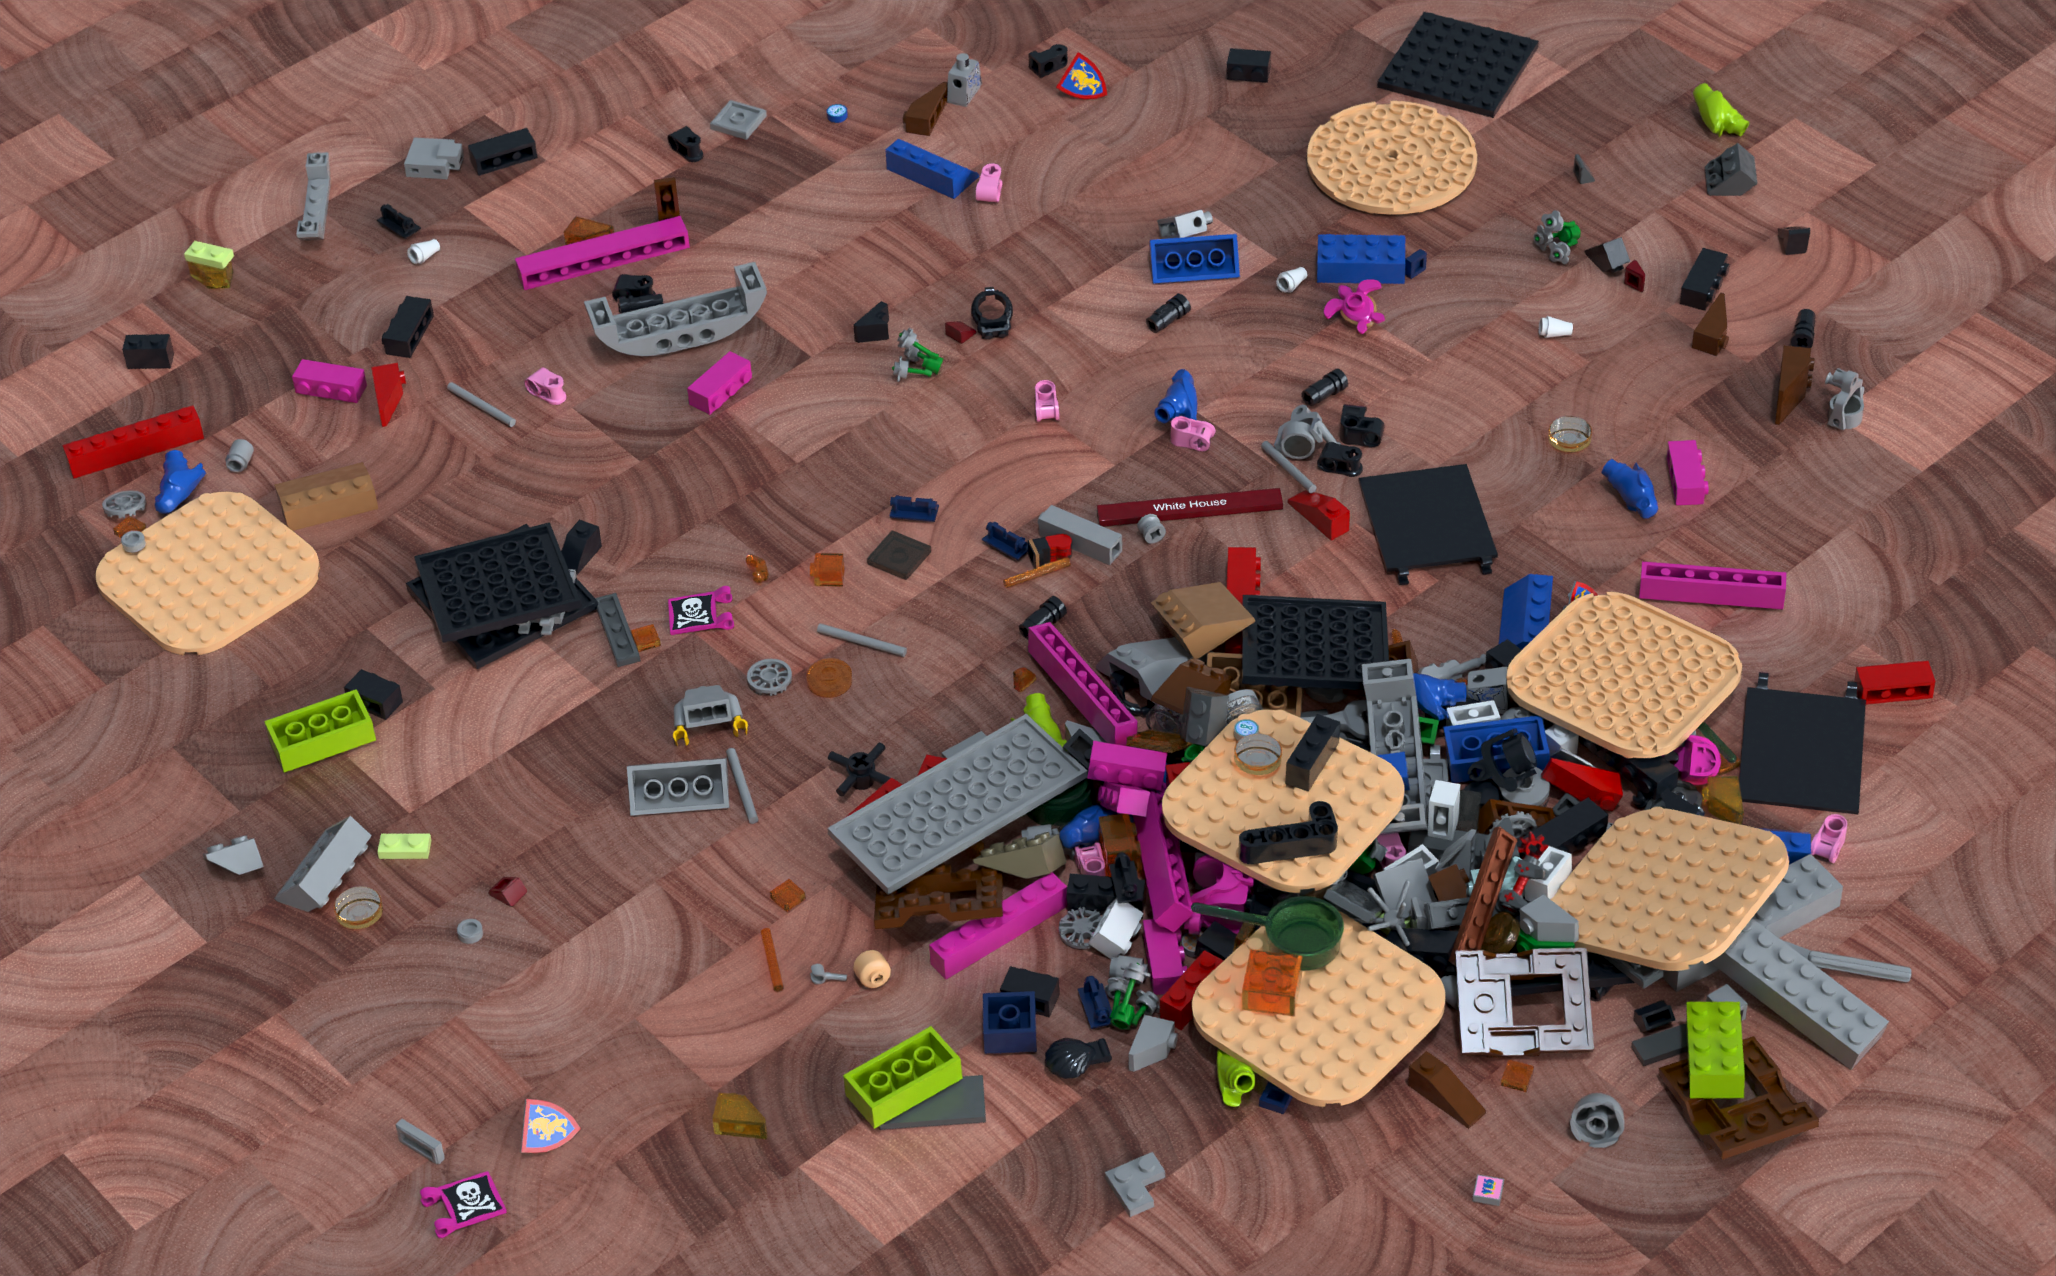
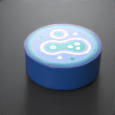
(837, 113)

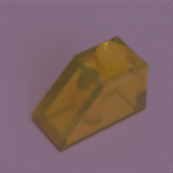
(210, 276)
(1724, 798)
(738, 1117)

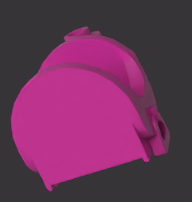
(1223, 888)

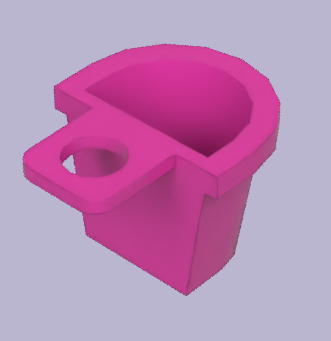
(1697, 760)

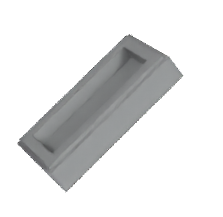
(420, 1141)

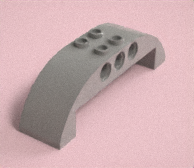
(680, 322)
(1396, 729)

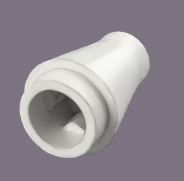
(422, 251)
(1290, 279)
(1554, 327)

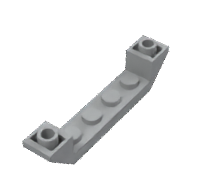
(316, 198)

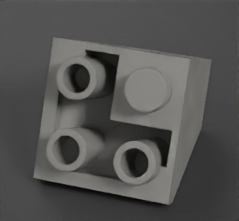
(238, 857)

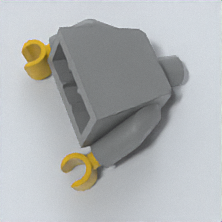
(706, 707)

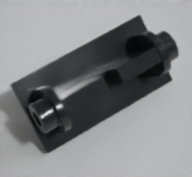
(397, 222)
(1125, 879)
(1259, 904)

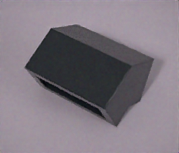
(1653, 1015)

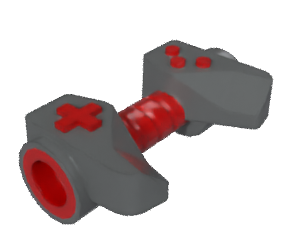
(1527, 869)

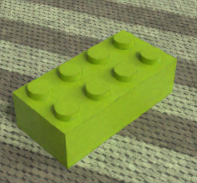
(320, 730)
(1715, 1050)
(902, 1077)

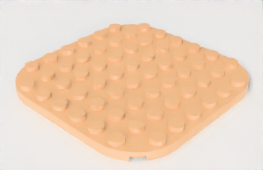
(208, 573)
(1624, 674)
(1218, 801)
(1671, 887)
(1348, 1020)

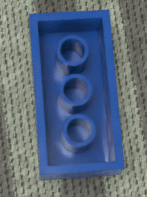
(1361, 258)

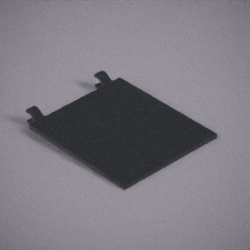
(1428, 519)
(1802, 749)

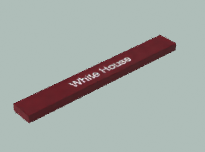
(1191, 506)

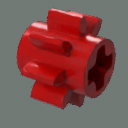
(1535, 842)

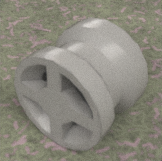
(1151, 528)

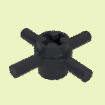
(859, 769)

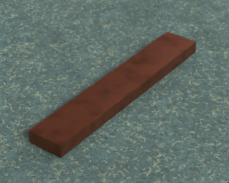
(1485, 892)

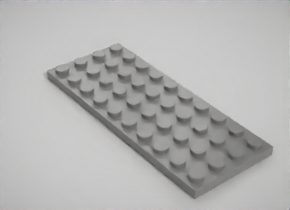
(957, 803)

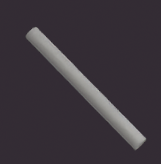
(481, 404)
(1288, 466)
(862, 640)
(742, 785)

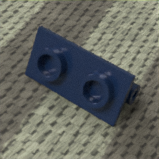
(920, 510)
(1005, 541)
(1095, 1003)

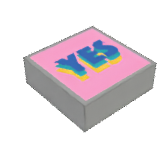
(1488, 1190)

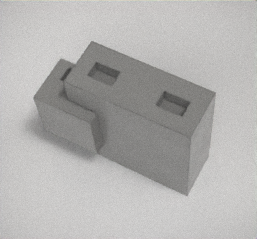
(433, 158)

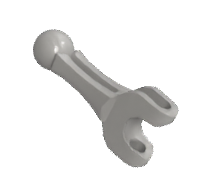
(1352, 720)

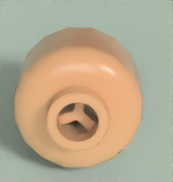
(870, 967)

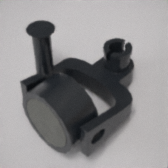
(1518, 754)

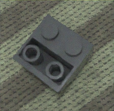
(1731, 172)

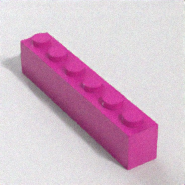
(1712, 585)
(982, 936)

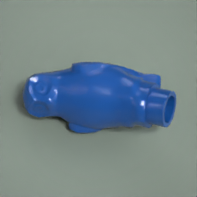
(1179, 399)
(176, 482)
(1633, 486)
(1436, 693)
(1085, 827)

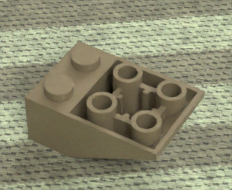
(1024, 856)

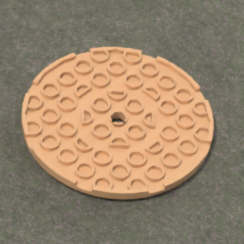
(1355, 165)

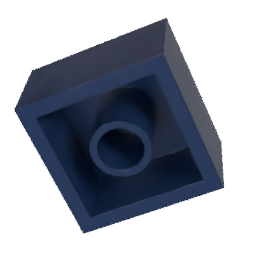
(1009, 1022)

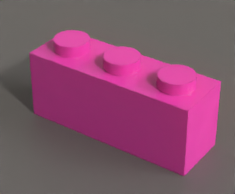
(329, 381)
(719, 382)
(1686, 472)
(1127, 765)
(1124, 798)
(1163, 956)

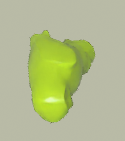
(1717, 112)
(1040, 712)
(1233, 1078)

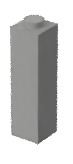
(1086, 536)

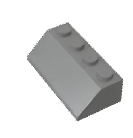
(678, 786)
(324, 866)

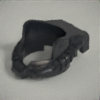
(988, 327)
(1121, 682)

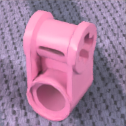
(990, 184)
(546, 386)
(1046, 401)
(1189, 433)
(1830, 837)
(1394, 846)
(1090, 860)

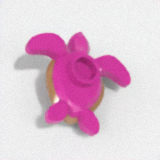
(1356, 307)

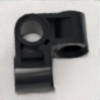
(1360, 430)

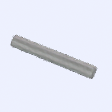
(1860, 966)

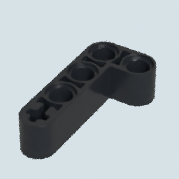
(1291, 840)

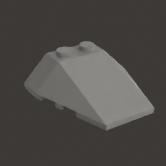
(1148, 661)

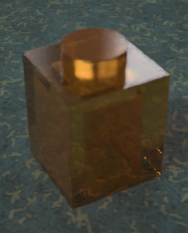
(828, 569)

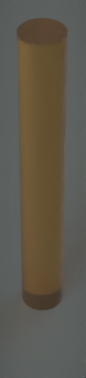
(1037, 572)
(772, 960)

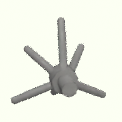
(1392, 918)

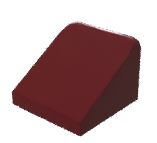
(1635, 276)
(959, 331)
(508, 890)

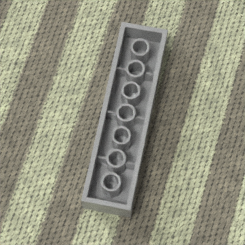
(1798, 899)
(1802, 994)

